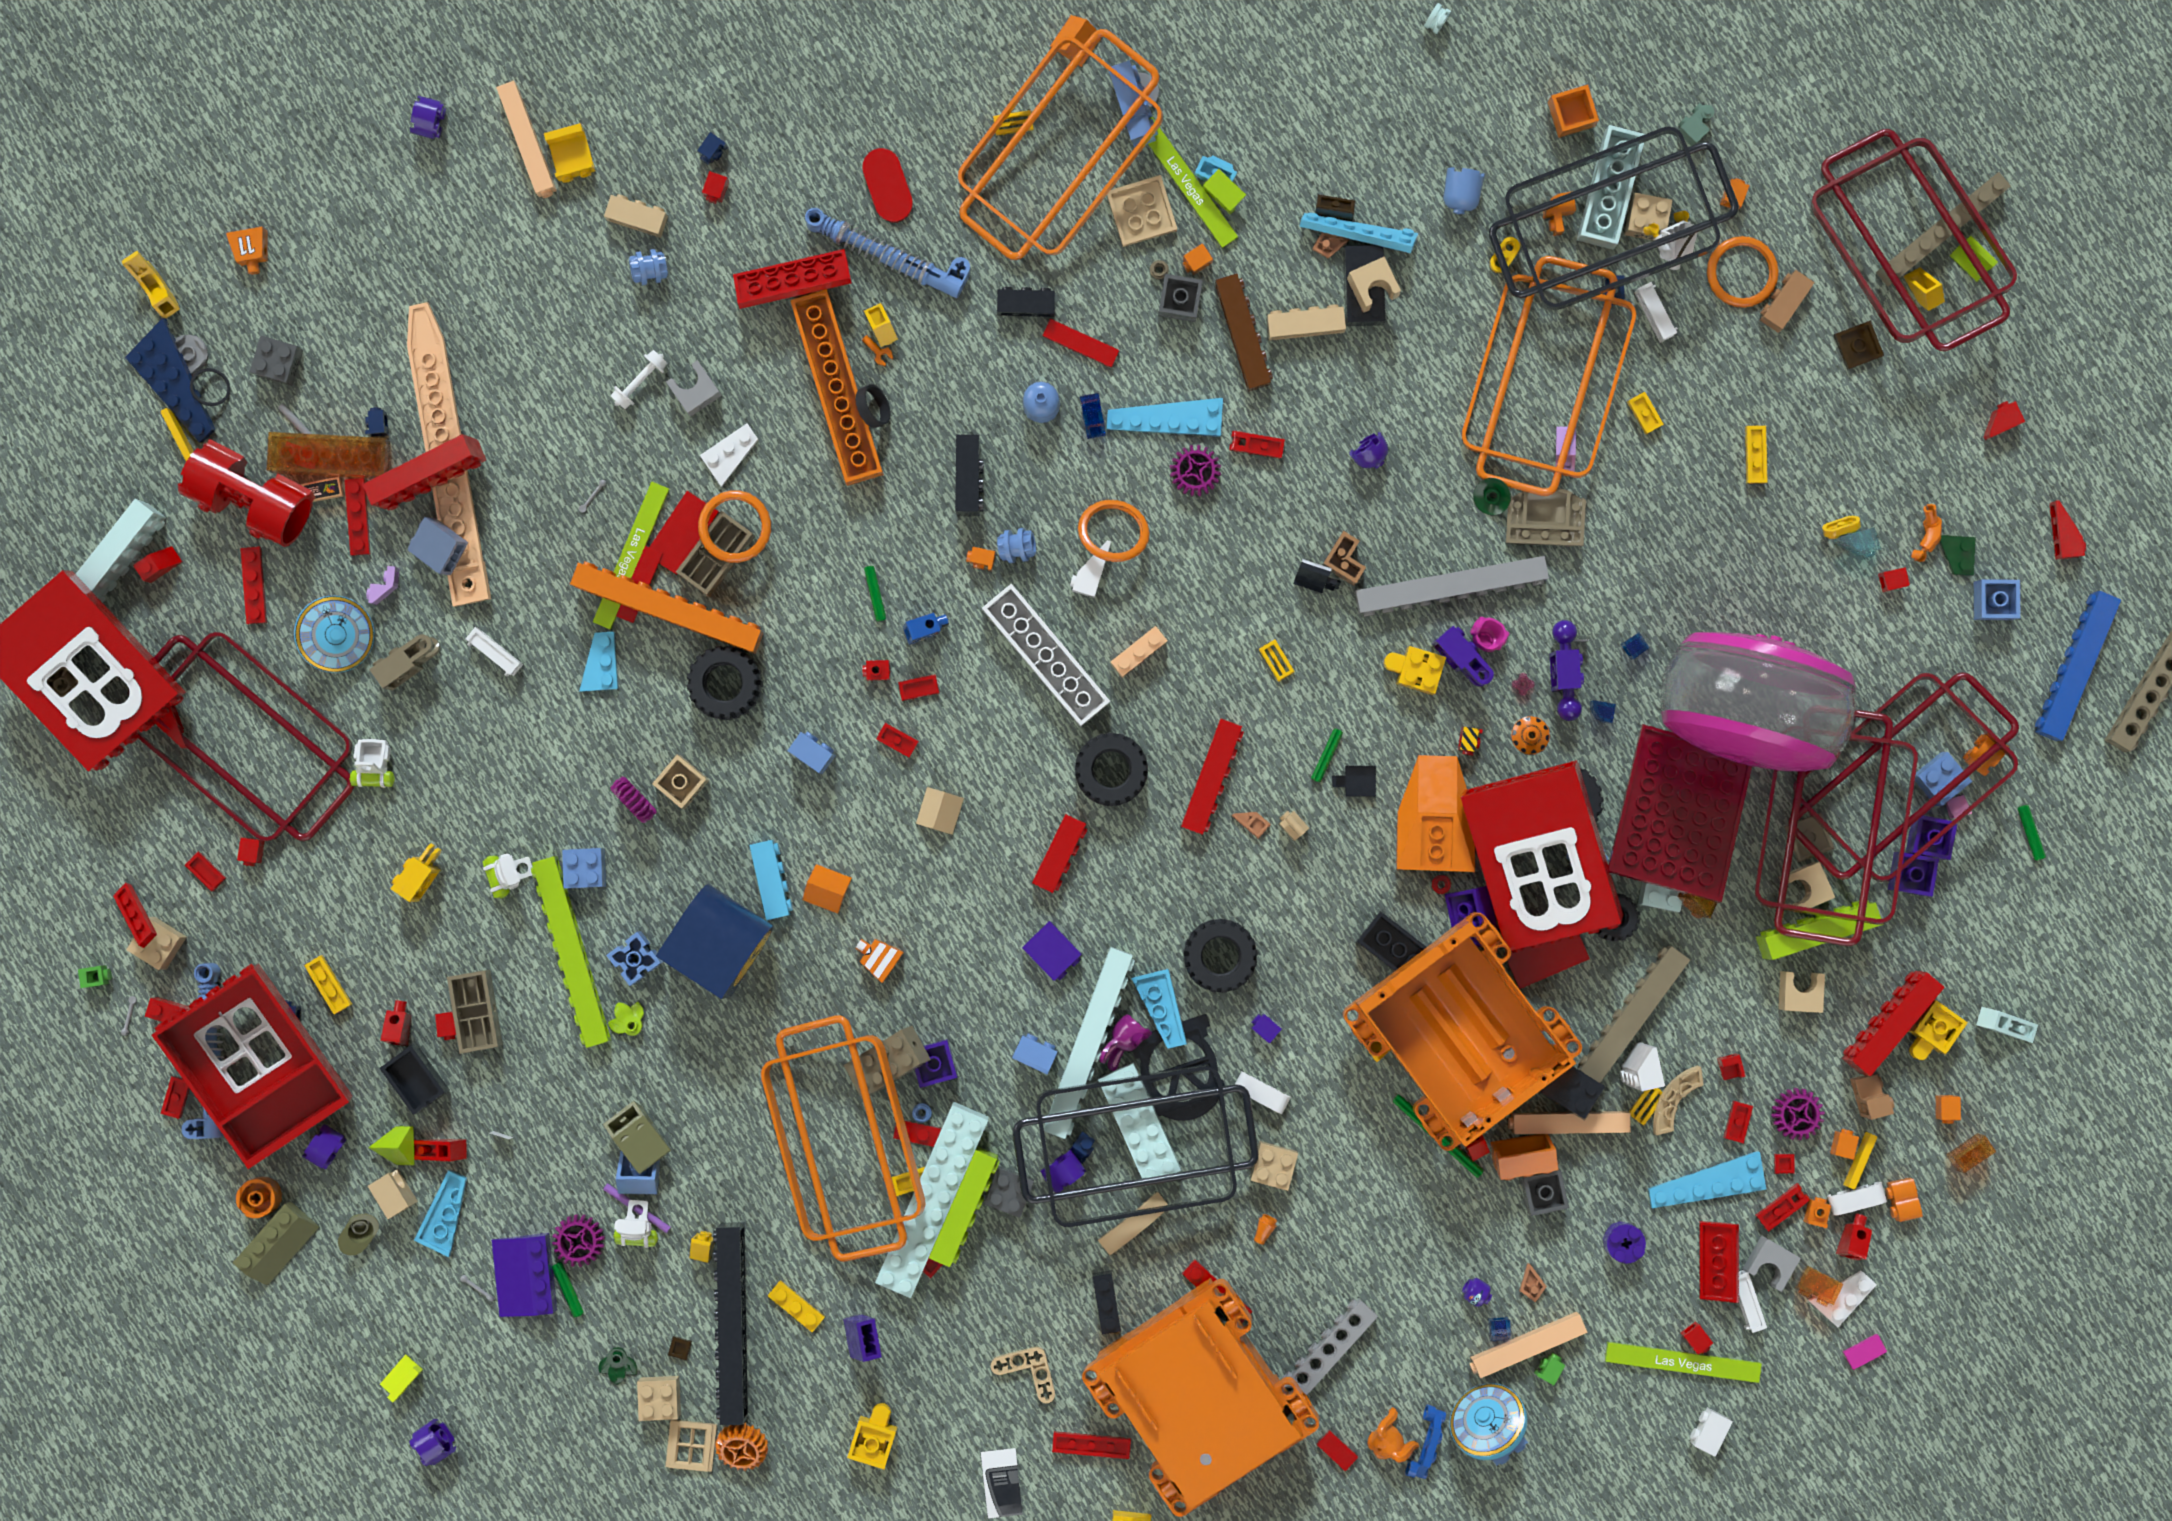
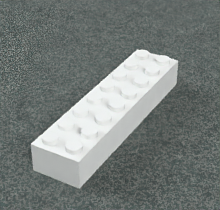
(1046, 655)

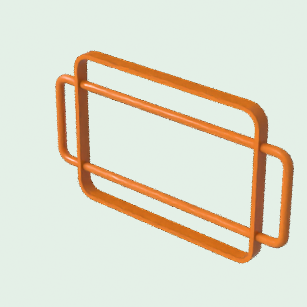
(1143, 95)
(1559, 470)
(786, 1156)

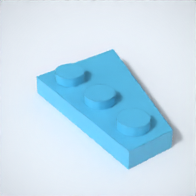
(601, 664)

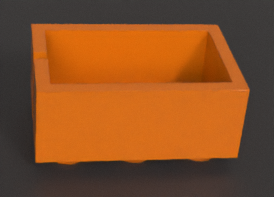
(1524, 1156)

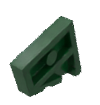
(1959, 553)

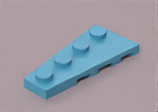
(1160, 999)
(443, 1215)

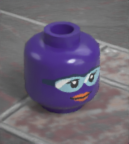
(1477, 1292)

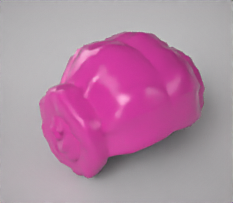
(1489, 634)

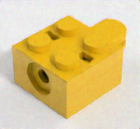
(1416, 668)
(417, 875)
(1935, 1030)
(874, 1435)

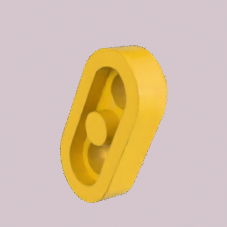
(1509, 255)
(1841, 526)

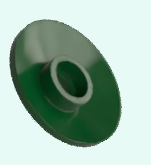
(1487, 503)

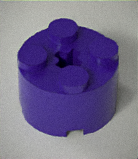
(427, 117)
(323, 1146)
(1064, 1171)
(1633, 1249)
(433, 1442)

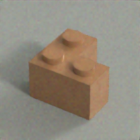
(1340, 559)
(1870, 1098)

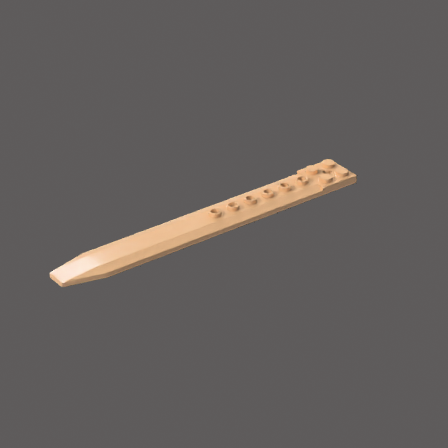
(439, 425)

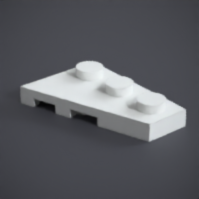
(727, 454)

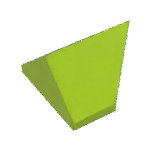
(396, 1145)

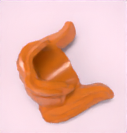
(1388, 1441)

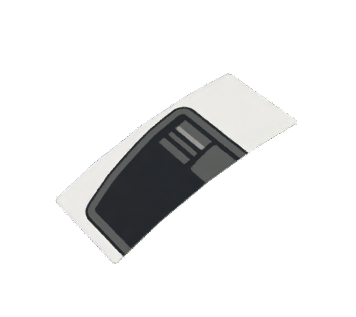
(1001, 1483)

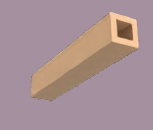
(526, 139)
(1569, 1123)
(1528, 1345)

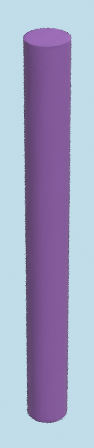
(637, 1208)

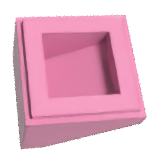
(1957, 806)

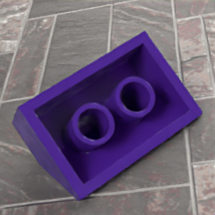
(1465, 902)

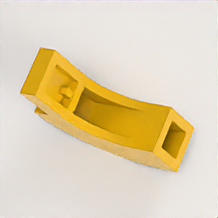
(152, 283)

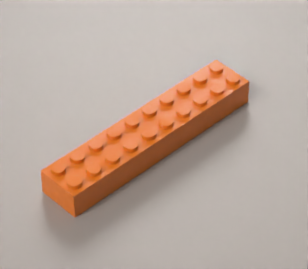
(836, 387)
(670, 609)

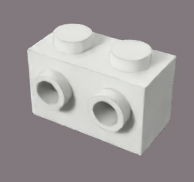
(1710, 1431)

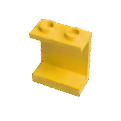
(570, 152)

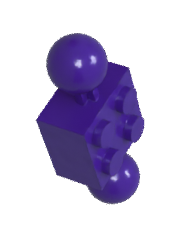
(1566, 670)

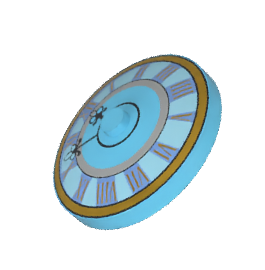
(333, 634)
(1488, 1421)

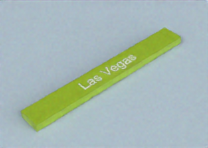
(1192, 189)
(634, 547)
(1683, 1362)

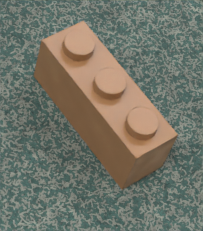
(1786, 300)

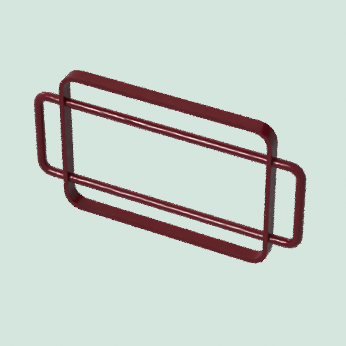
(1902, 149)
(1943, 688)
(335, 765)
(1860, 918)

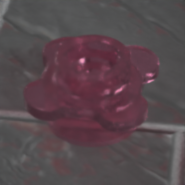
(1528, 684)

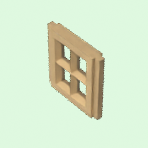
(673, 1444)

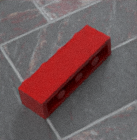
(1059, 853)

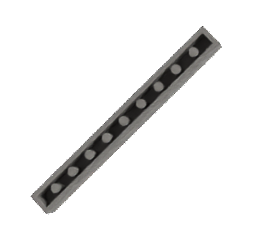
(1451, 585)

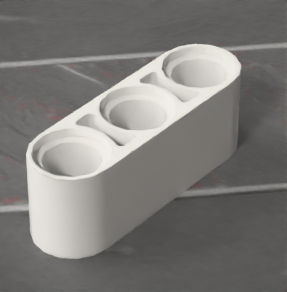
(1263, 1093)
(1858, 1199)

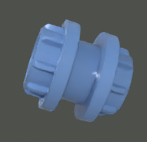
(648, 267)
(1016, 545)

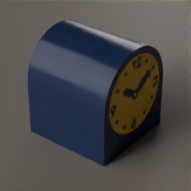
(715, 942)

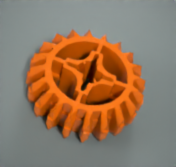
(741, 1446)

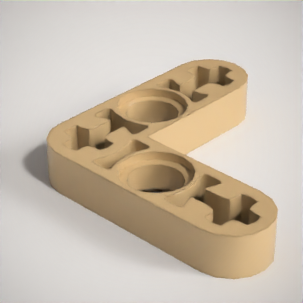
(1035, 1365)

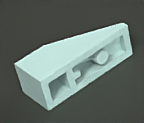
(2007, 1024)

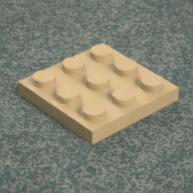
(1141, 211)

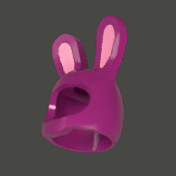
(1125, 1037)

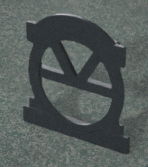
(1187, 1110)

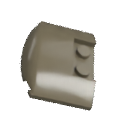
(1546, 519)

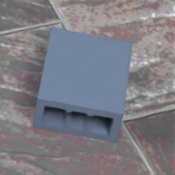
(437, 546)

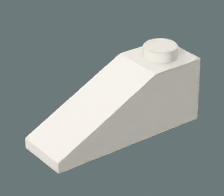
(1089, 575)

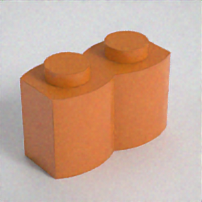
(1903, 1199)

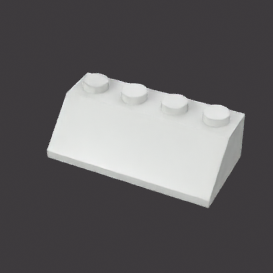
(1642, 1068)

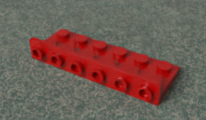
(792, 279)

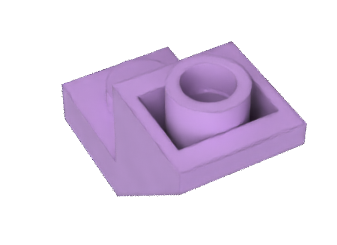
(1570, 461)
(378, 592)

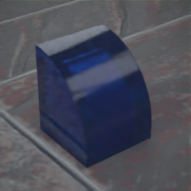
(1635, 646)
(1603, 711)
(1499, 1329)

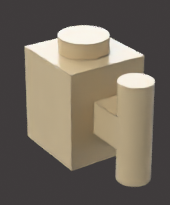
(1293, 825)

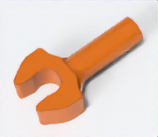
(877, 350)

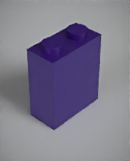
(1052, 951)
(862, 1338)

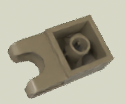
(404, 661)

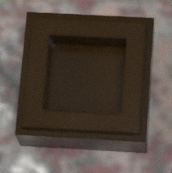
(679, 1348)

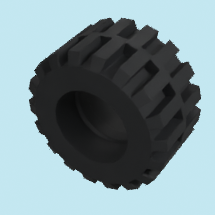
(1629, 923)

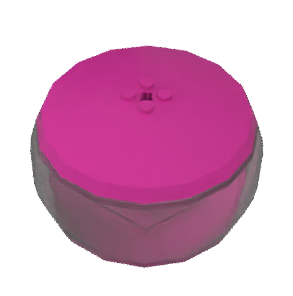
(1758, 701)

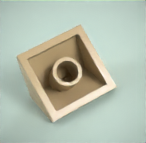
(939, 810)

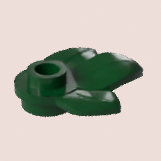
(617, 1368)

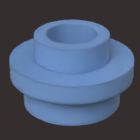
(917, 1117)

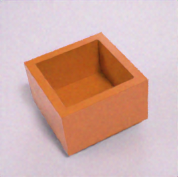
(1573, 111)

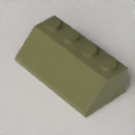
(276, 1244)

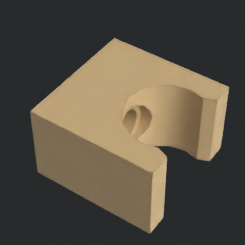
(1371, 275)
(1815, 883)
(1807, 1001)
(392, 1194)

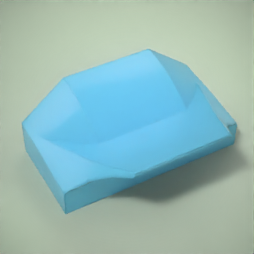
(1210, 165)

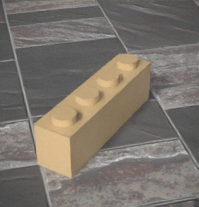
(1306, 323)

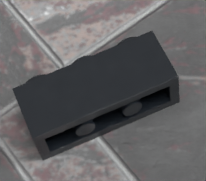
(1025, 302)
(1106, 1302)

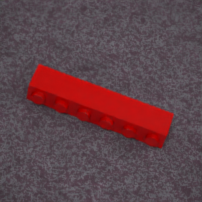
(1211, 776)

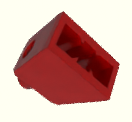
(397, 1033)
(1855, 1239)

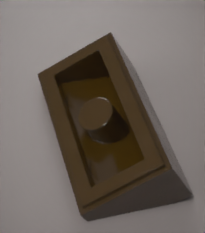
(1335, 207)

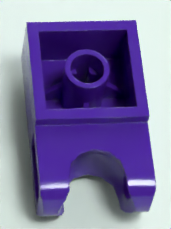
(1463, 656)

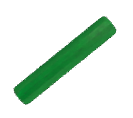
(875, 593)
(1327, 755)
(2031, 832)
(567, 1289)

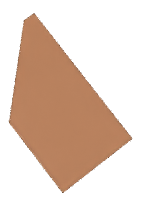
(1252, 822)

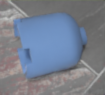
(1462, 189)
(1041, 402)

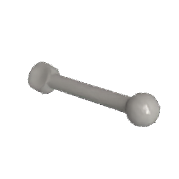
(602, 483)
(132, 1000)
(464, 1278)

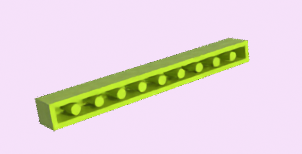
(571, 952)

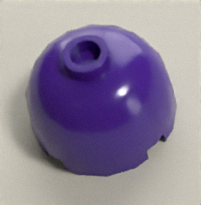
(1371, 452)

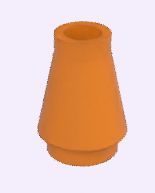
(1264, 1229)

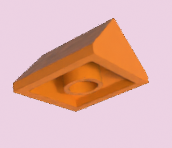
(1079, 29)
(826, 888)

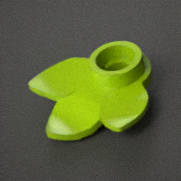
(625, 1016)

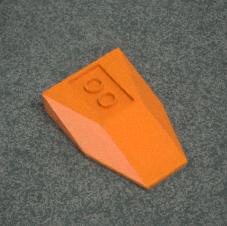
(1432, 819)

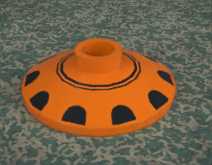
(1521, 739)

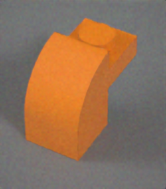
(1556, 214)

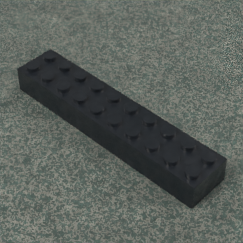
(731, 1323)

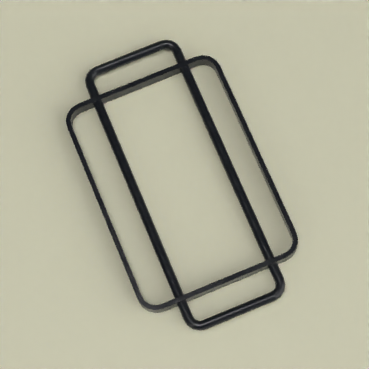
(1685, 152)
(1230, 1167)

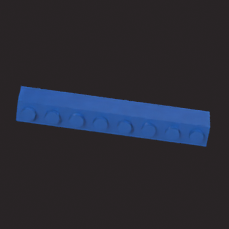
(2077, 665)

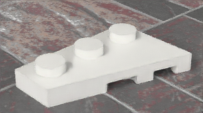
(1851, 1295)

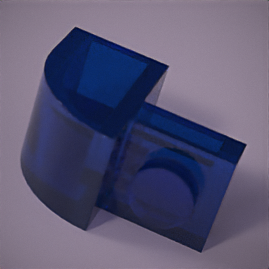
(1092, 415)

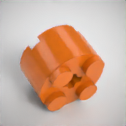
(1983, 744)
(255, 1207)

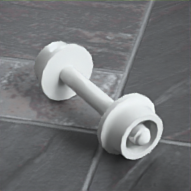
(656, 361)

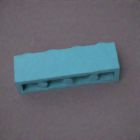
(770, 879)

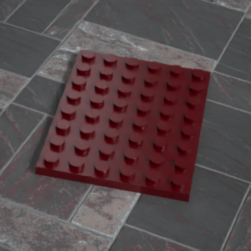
(1679, 816)

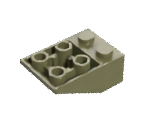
(637, 1136)

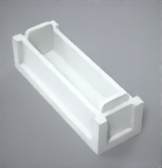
(1655, 312)
(494, 651)
(1749, 1304)

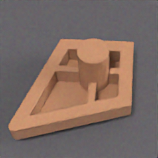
(1329, 244)
(1532, 1284)

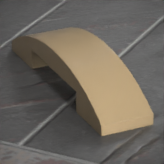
(1131, 1226)

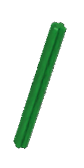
(1457, 1153)

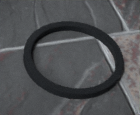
(215, 371)

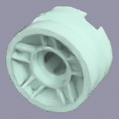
(1437, 18)

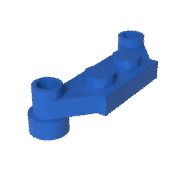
(1433, 1437)

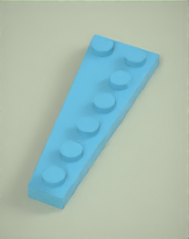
(1366, 233)
(1188, 418)
(1725, 1179)

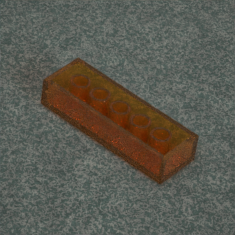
(327, 455)

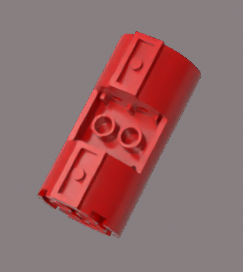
(216, 478)

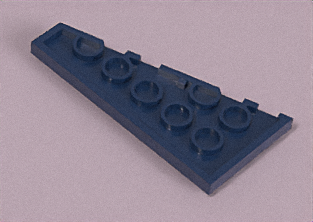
(168, 375)

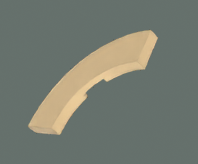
(1667, 1104)

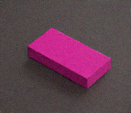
(1864, 1351)

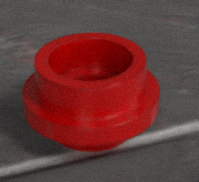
(1447, 886)

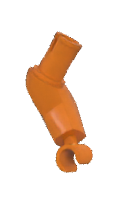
(1933, 531)

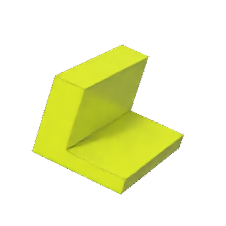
(400, 1377)

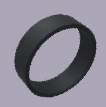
(864, 410)

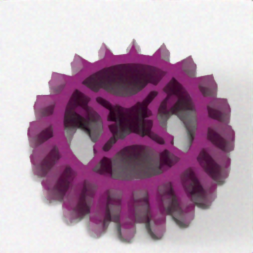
(1202, 484)
(633, 799)
(1793, 1120)
(569, 1255)

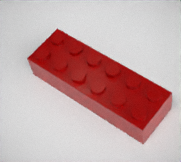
(424, 472)
(1892, 1022)

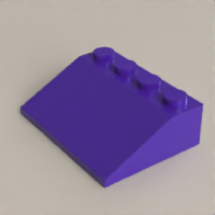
(524, 1275)

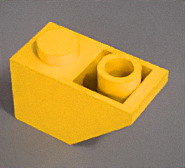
(702, 1246)

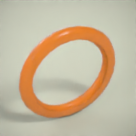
(1742, 241)
(1109, 556)
(734, 557)

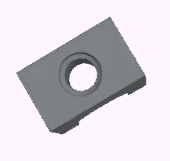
(700, 395)
(1770, 1252)

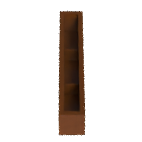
(1242, 332)

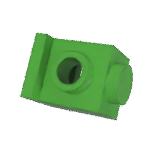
(88, 979)
(1550, 1368)

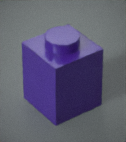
(1265, 1027)

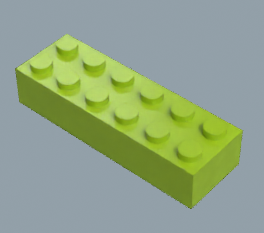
(1774, 945)
(963, 1206)

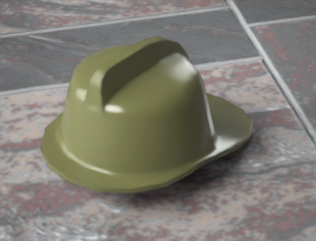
(358, 1234)

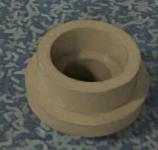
(1159, 263)

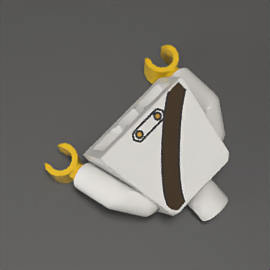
(1676, 248)

